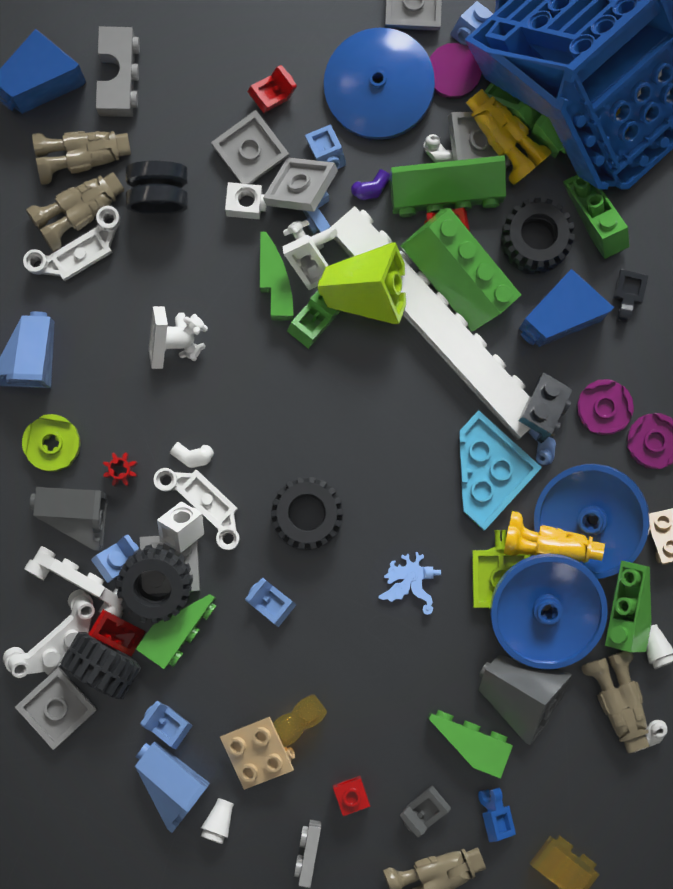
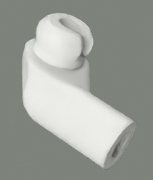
(435, 149)
(192, 458)

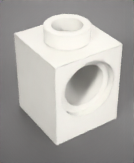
(235, 192)
(180, 527)

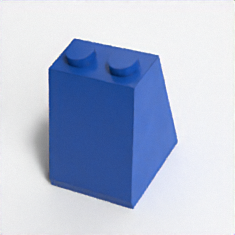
(37, 74)
(564, 311)

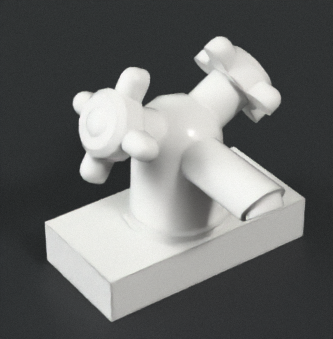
(305, 253)
(178, 337)

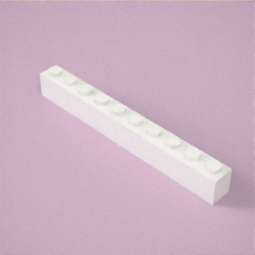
(443, 329)

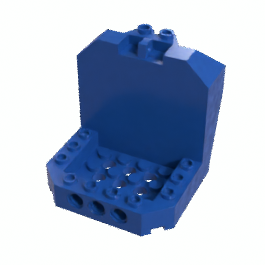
(579, 68)

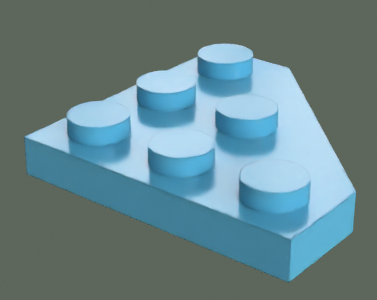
(491, 470)

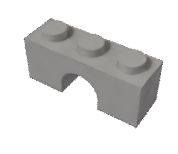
(117, 95)

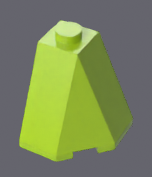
(367, 284)

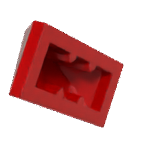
(117, 632)

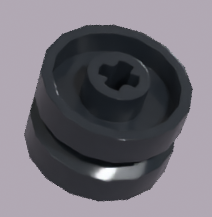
(156, 187)

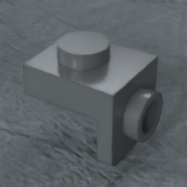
(424, 811)

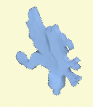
(412, 576)

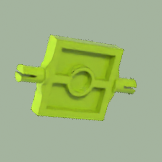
(488, 568)

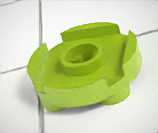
(41, 430)

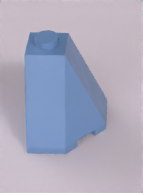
(29, 353)
(169, 783)

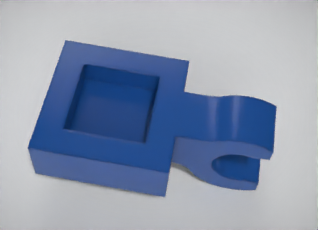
(498, 817)

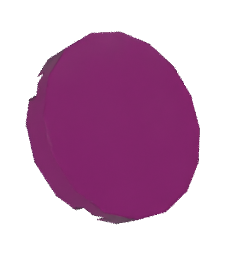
(455, 70)
(605, 407)
(651, 441)

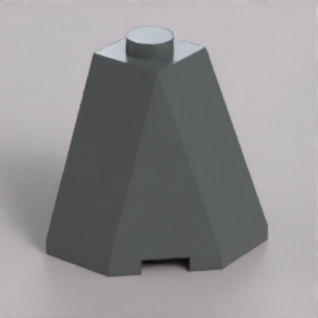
(73, 512)
(523, 693)

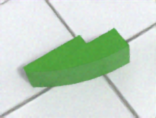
(275, 280)
(312, 320)

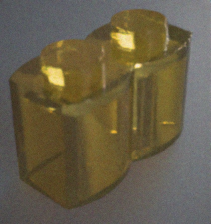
(305, 715)
(564, 867)

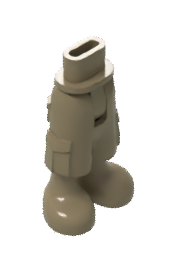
(82, 151)
(78, 204)
(622, 703)
(438, 872)

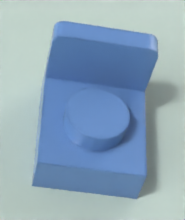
(326, 146)
(113, 558)

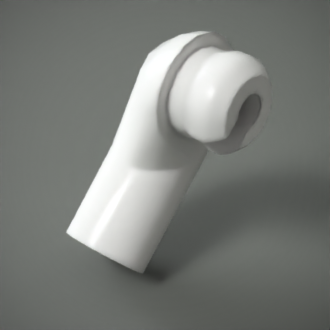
(657, 731)

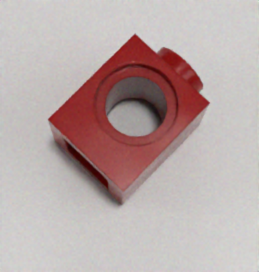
(351, 795)

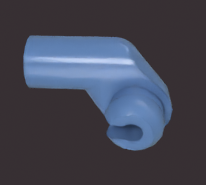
(545, 450)

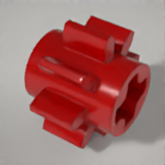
(117, 462)

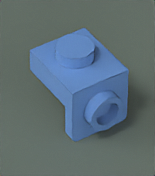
(469, 22)
(316, 220)
(270, 602)
(166, 724)

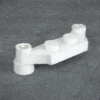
(80, 252)
(205, 499)
(45, 562)
(51, 650)

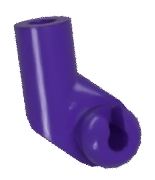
(371, 189)

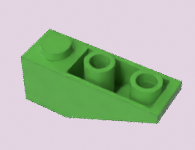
(598, 216)
(631, 609)
(166, 638)
(478, 749)

